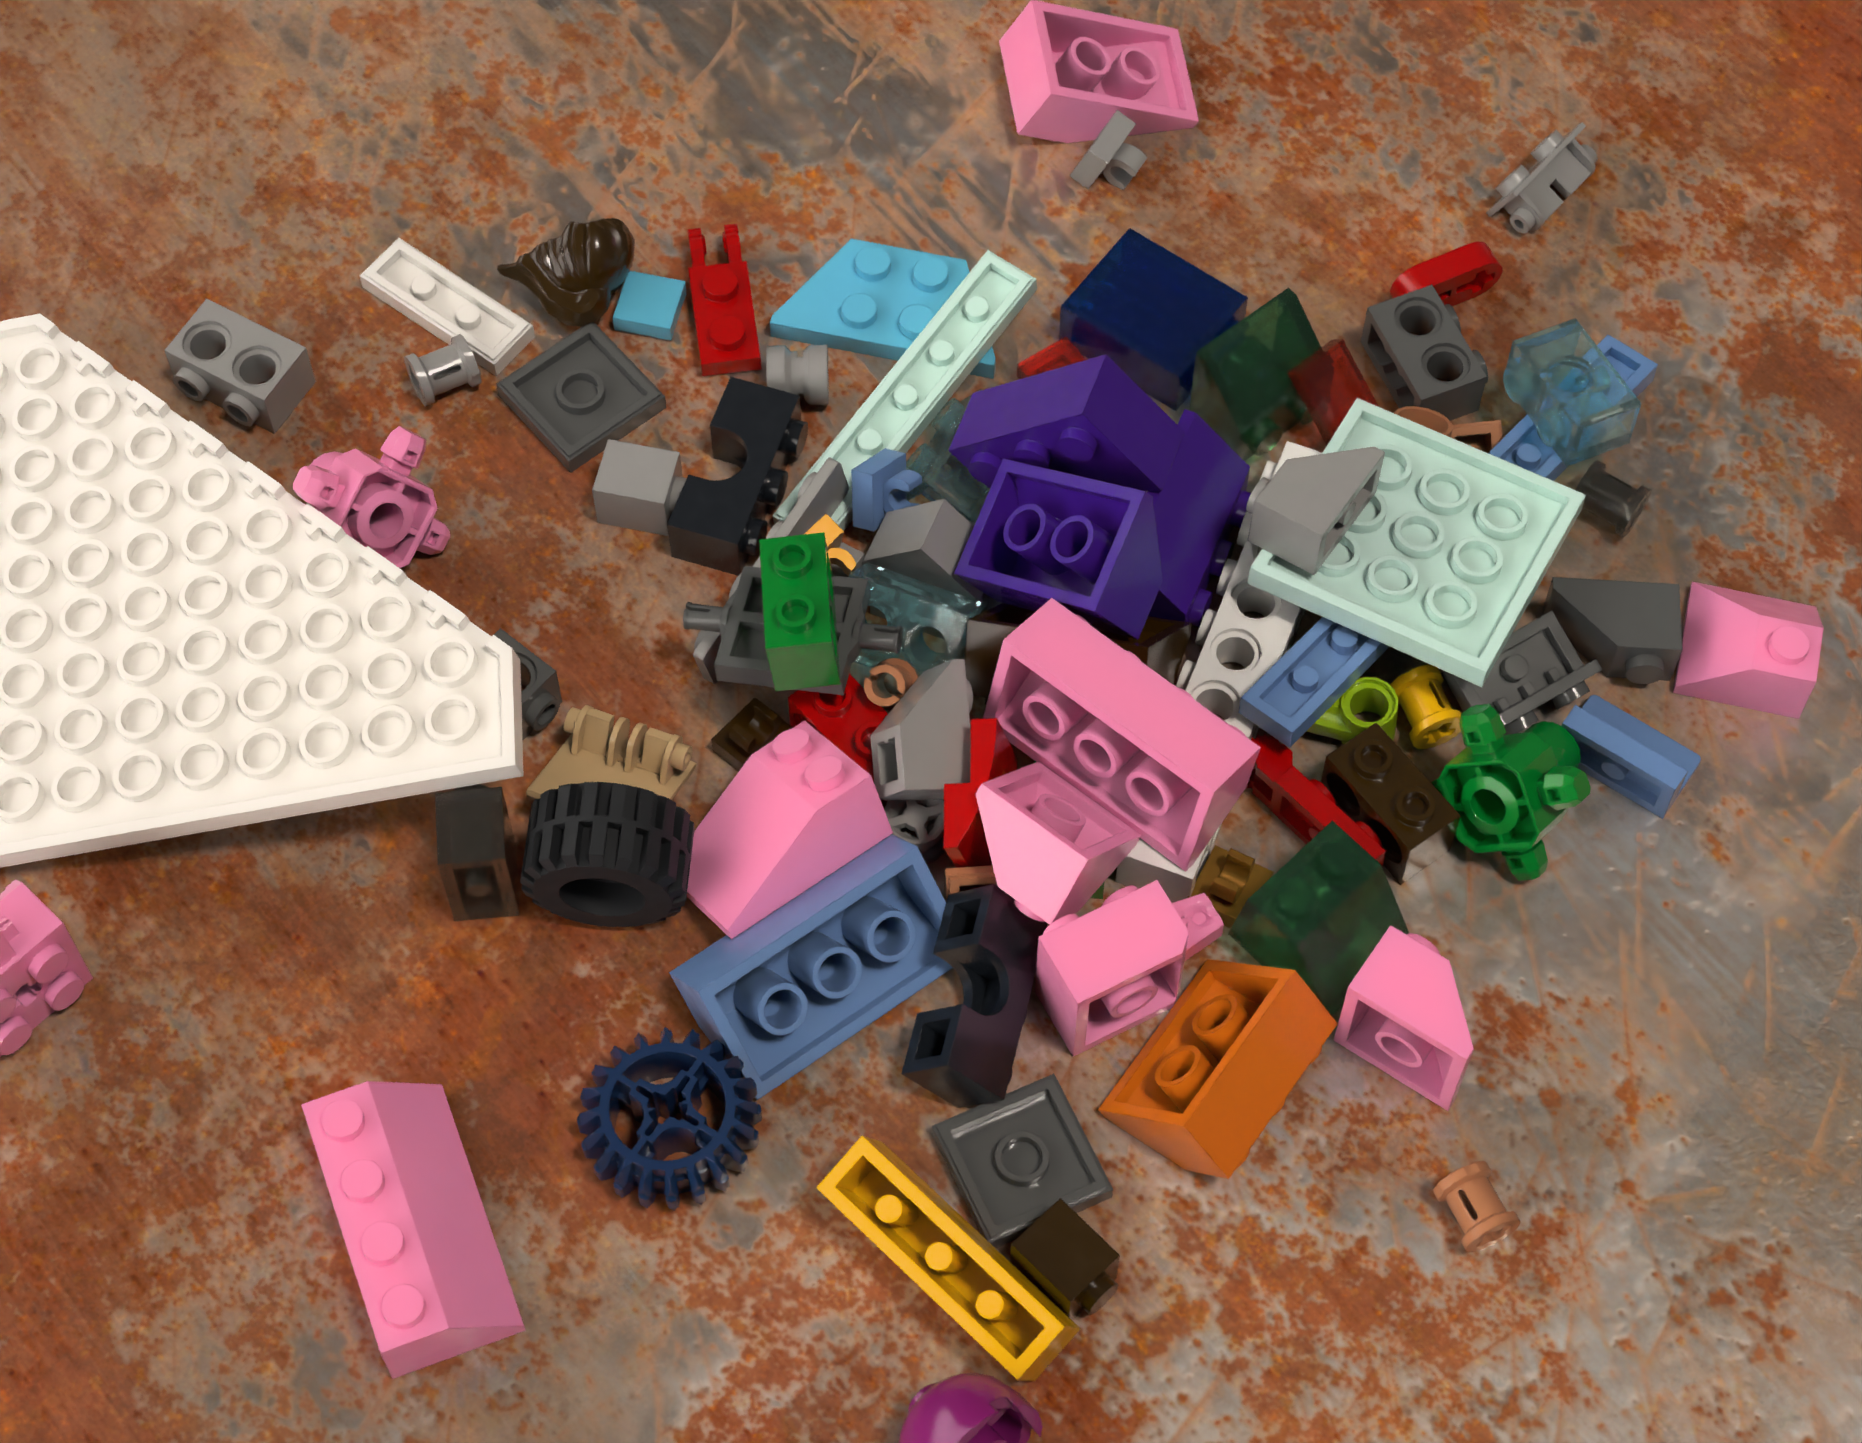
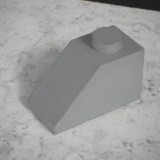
(1312, 504)

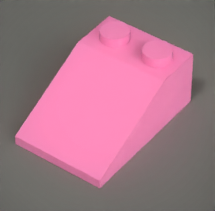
(1081, 66)
(782, 828)

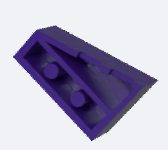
(1072, 421)

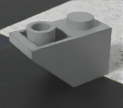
(925, 737)

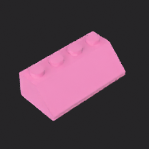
(1119, 732)
(412, 1222)

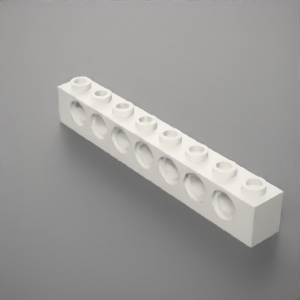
(1225, 637)

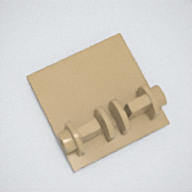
(605, 754)

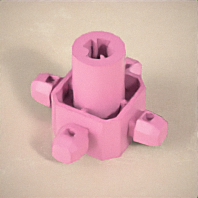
(377, 497)

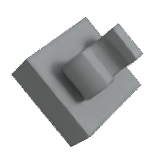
(1110, 155)

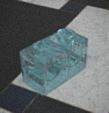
(914, 606)

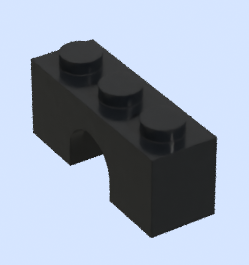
(724, 519)
(971, 1047)

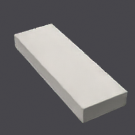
(447, 305)

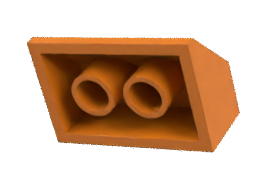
(1220, 1065)

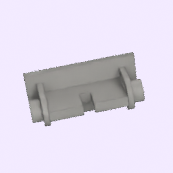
(1528, 193)

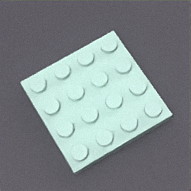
(1437, 552)

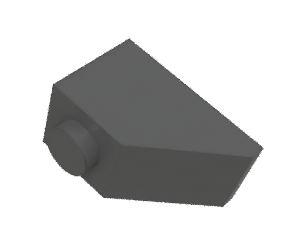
(1621, 624)

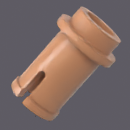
(874, 685)

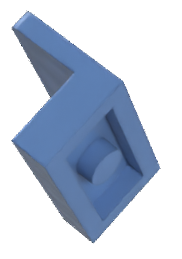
(1630, 755)

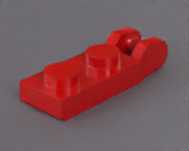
(723, 307)
(1302, 803)

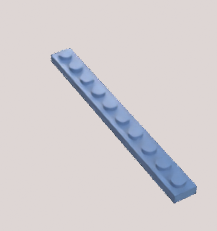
(1333, 656)

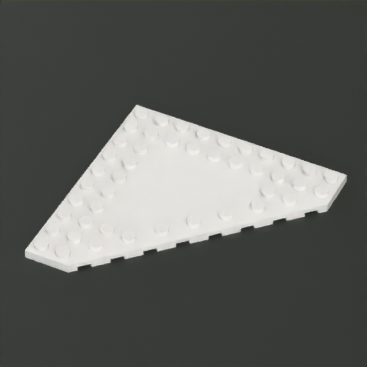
(202, 637)

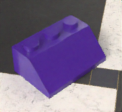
(1195, 518)
(1068, 542)

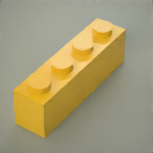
(948, 1259)

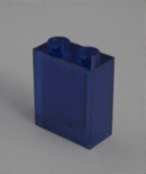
(1149, 315)

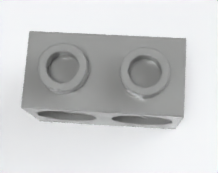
(242, 360)

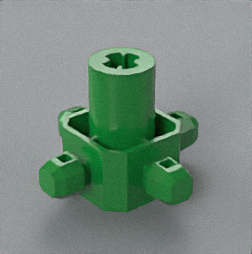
(1512, 787)

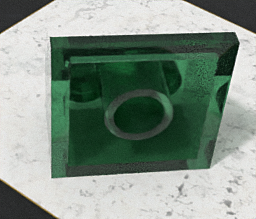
(1244, 378)
(1321, 915)

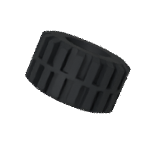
(607, 854)

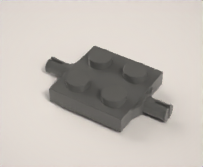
(741, 626)

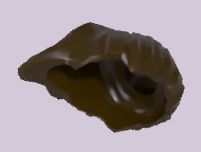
(577, 270)

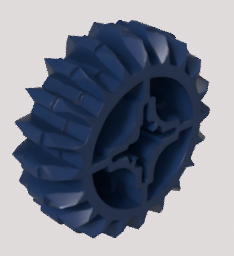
(631, 1086)

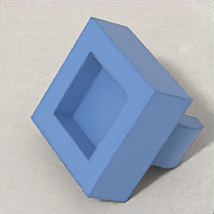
(881, 487)

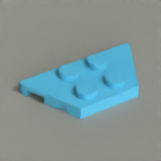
(873, 301)

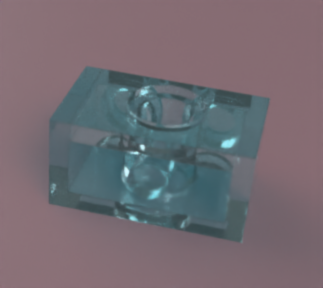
(1570, 392)

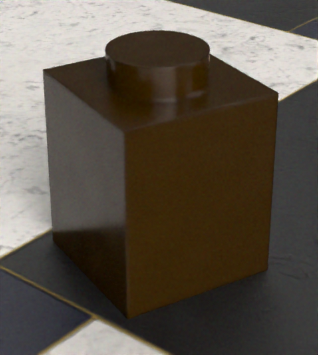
(1067, 1261)

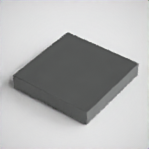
(581, 396)
(1021, 1159)

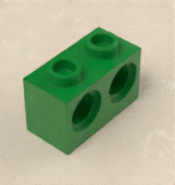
(799, 612)

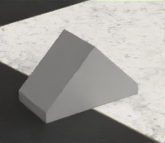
(924, 545)

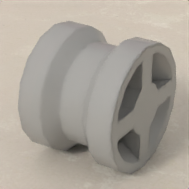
(924, 818)

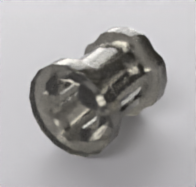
(1612, 498)

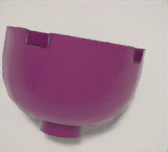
(969, 1411)

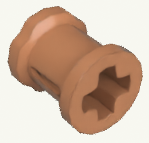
(1476, 1206)

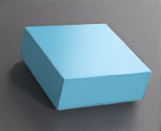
(649, 305)

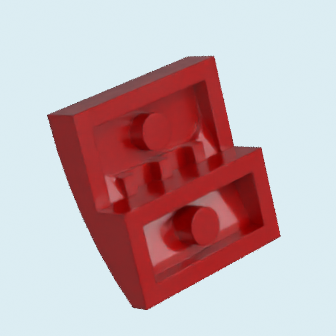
(963, 826)

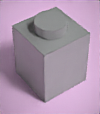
(637, 486)

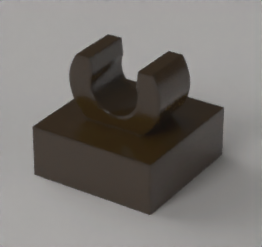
(747, 733)

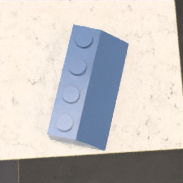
(819, 964)

